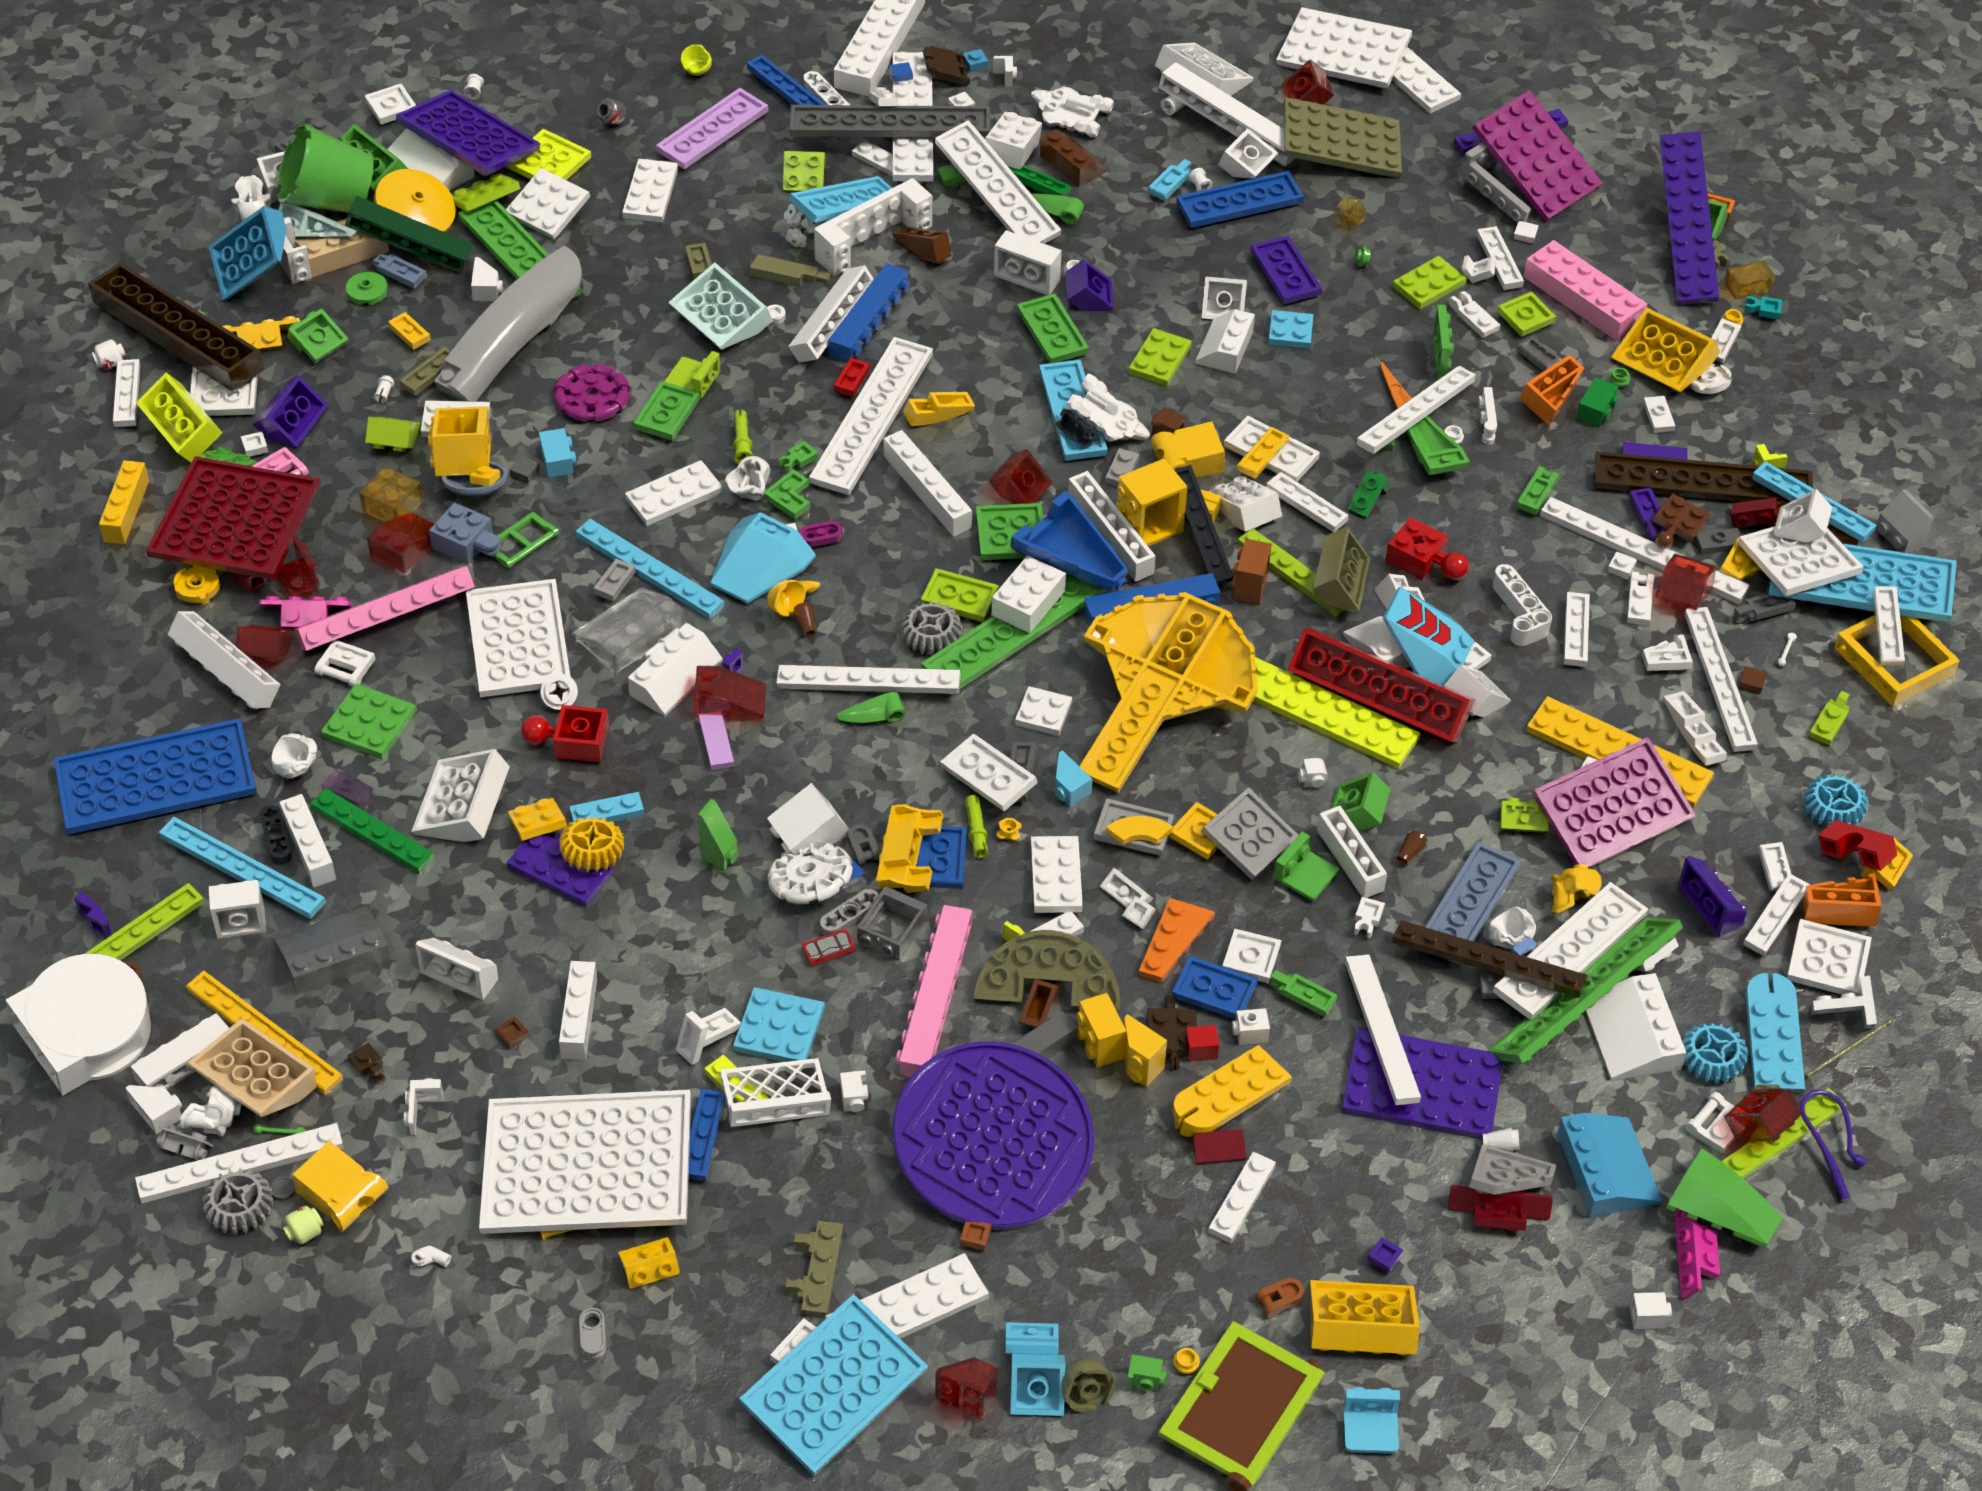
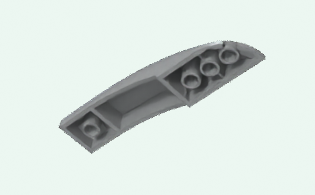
(509, 324)

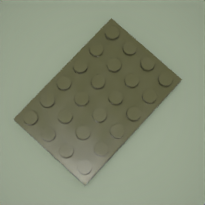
(1342, 137)

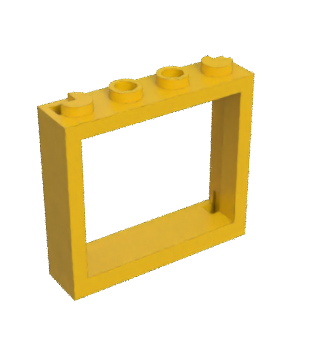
(1879, 677)

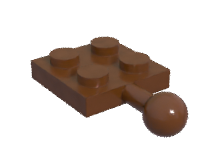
(1680, 519)

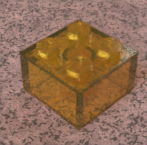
(391, 495)

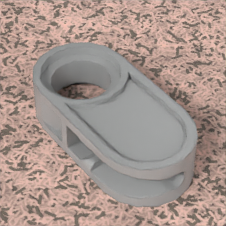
(592, 1338)

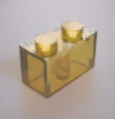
(1749, 279)

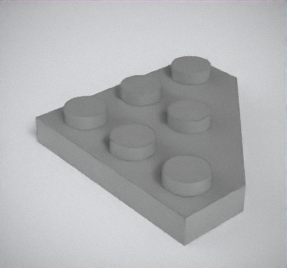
(1505, 1172)

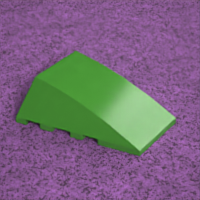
(1725, 1199)

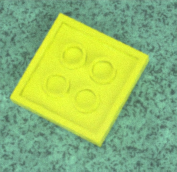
(554, 156)

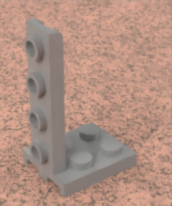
(1475, 173)

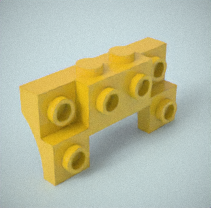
(902, 848)

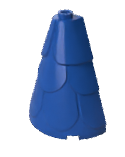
(1072, 545)

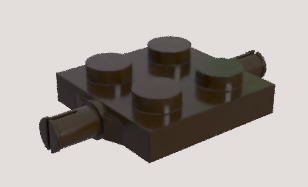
(1172, 1026)

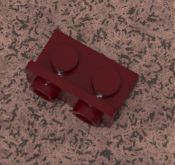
(1754, 512)

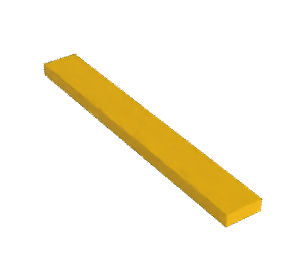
(234, 1008)

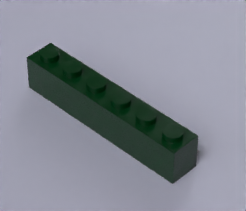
(408, 234)

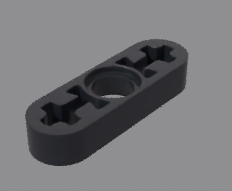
(273, 843)

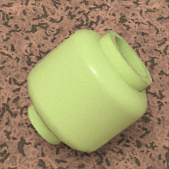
(303, 1224)

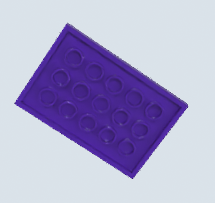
(468, 132)
(1454, 1084)

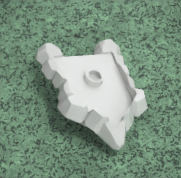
(1071, 110)
(1106, 413)

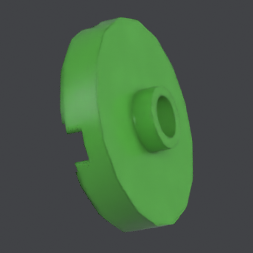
(366, 288)

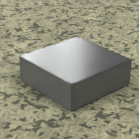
(524, 468)

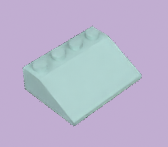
(721, 308)

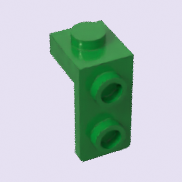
(1368, 493)

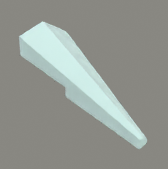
(311, 224)

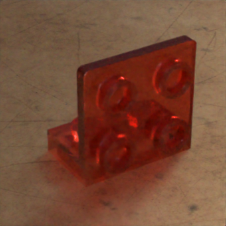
(299, 575)

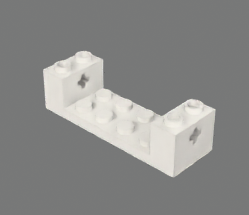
(903, 203)

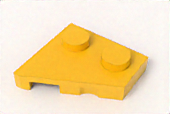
(1739, 564)

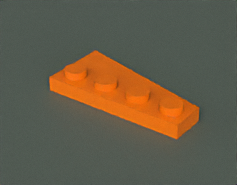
(1173, 937)

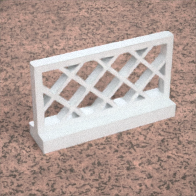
(778, 1106)

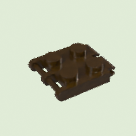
(944, 65)

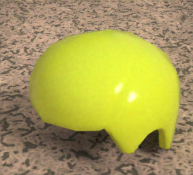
(696, 60)

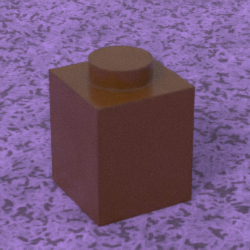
(1167, 421)

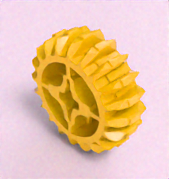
(591, 844)

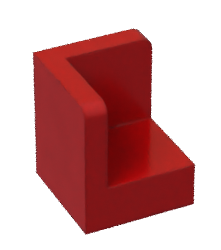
(1202, 1043)

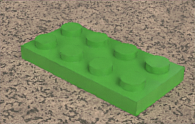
(1052, 328)

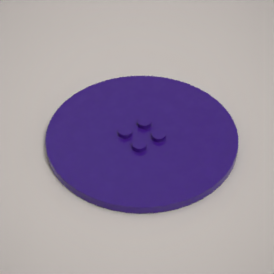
(993, 1135)

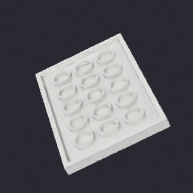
(1345, 47)
(516, 636)

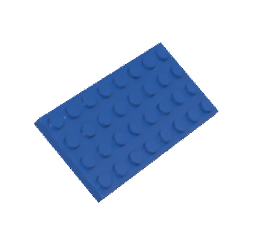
(154, 776)

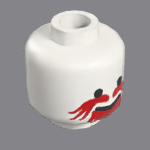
(108, 354)

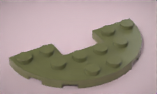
(1048, 957)

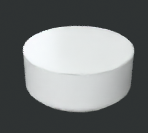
(777, 313)

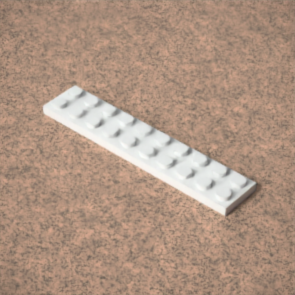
(913, 154)
(871, 416)

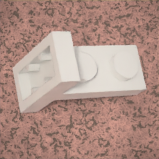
(1850, 1002)
(701, 1032)

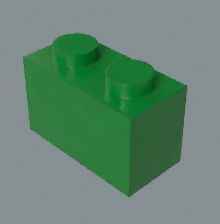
(1597, 402)

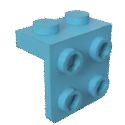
(1371, 1420)

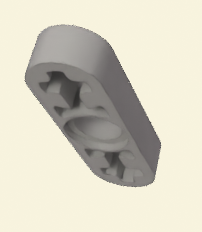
(844, 922)

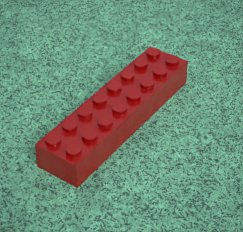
(1381, 684)

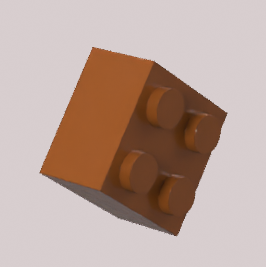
(1251, 571)

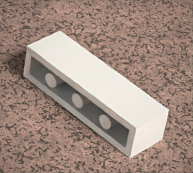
(307, 840)
(1351, 852)
(578, 1010)
(170, 1061)

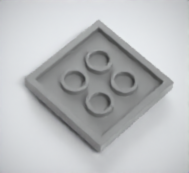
(1250, 833)

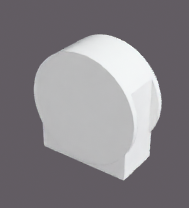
(83, 1019)

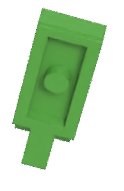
(1304, 992)

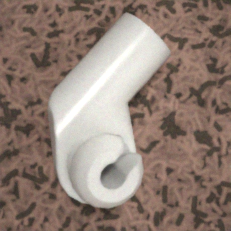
(429, 1255)

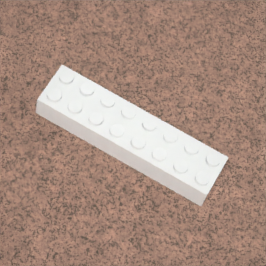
(874, 44)

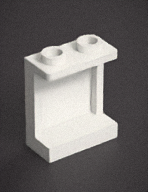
(294, 260)

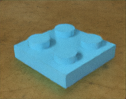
(1291, 329)

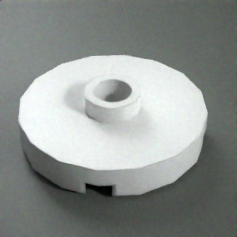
(1713, 380)

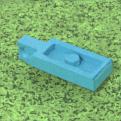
(1170, 180)

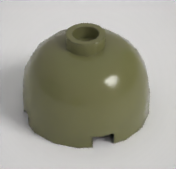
(1087, 1384)

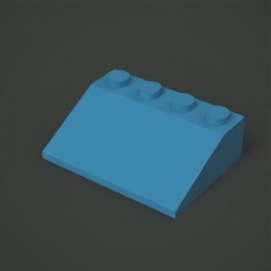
(248, 250)
(1607, 1163)

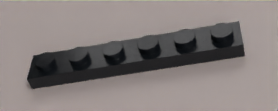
(1204, 529)

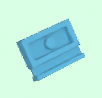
(1032, 1338)

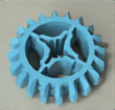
(1835, 799)
(1717, 1046)

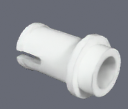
(385, 384)

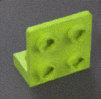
(803, 170)
(695, 374)

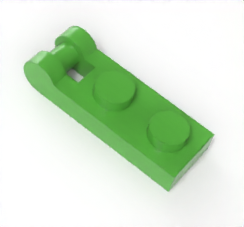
(1537, 490)

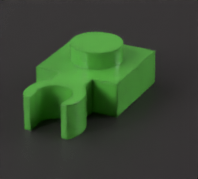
(799, 455)

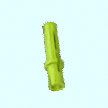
(977, 832)

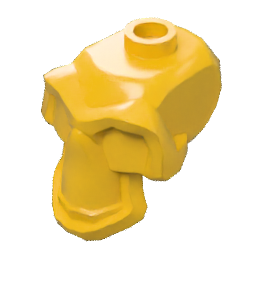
(1574, 884)

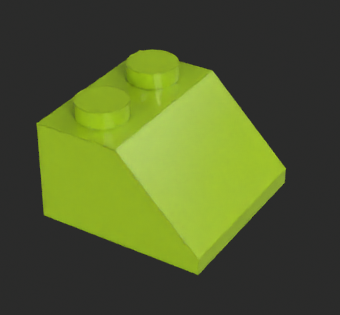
(392, 432)

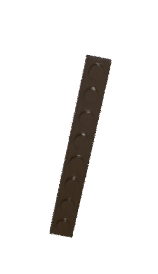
(1490, 959)

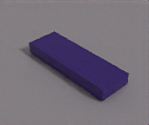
(1654, 450)

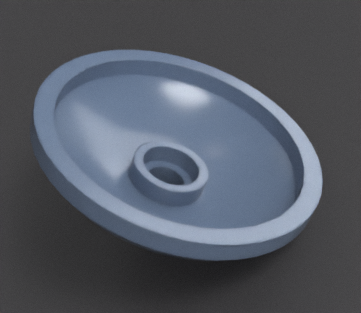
(461, 483)

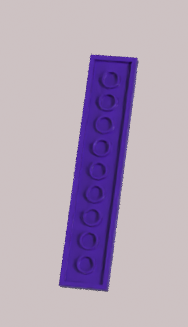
(1689, 218)

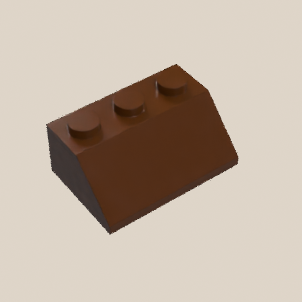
(1070, 158)

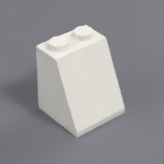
(807, 820)

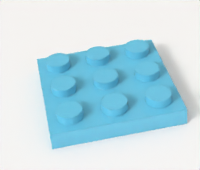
(778, 1026)

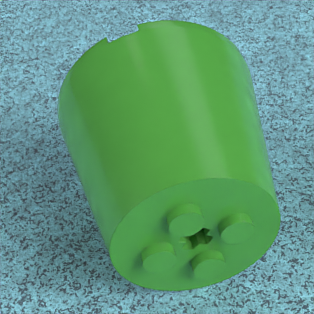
(323, 171)

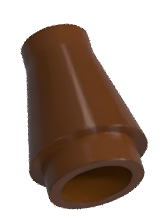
(805, 618)
(1412, 846)

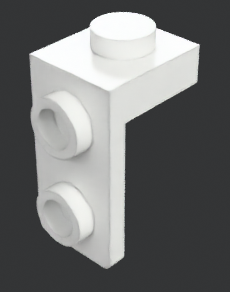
(420, 1091)

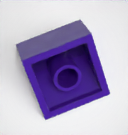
(1089, 288)

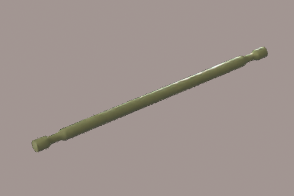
(1848, 1048)

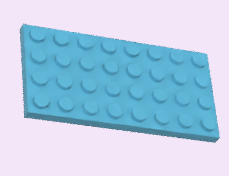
(1921, 581)

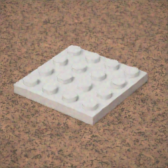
(1798, 564)

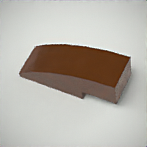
(1041, 1002)

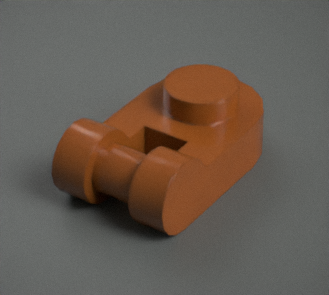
(1289, 1291)

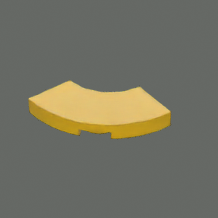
(1139, 828)

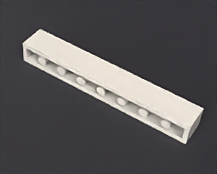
(1221, 108)

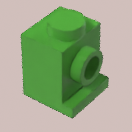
(1146, 1373)

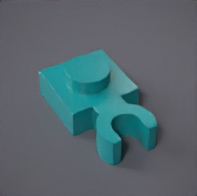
(1766, 306)

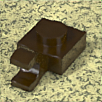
(366, 1061)

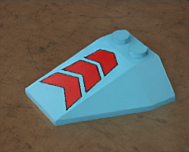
(1427, 636)

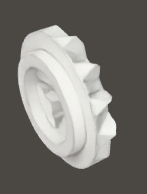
(549, 686)

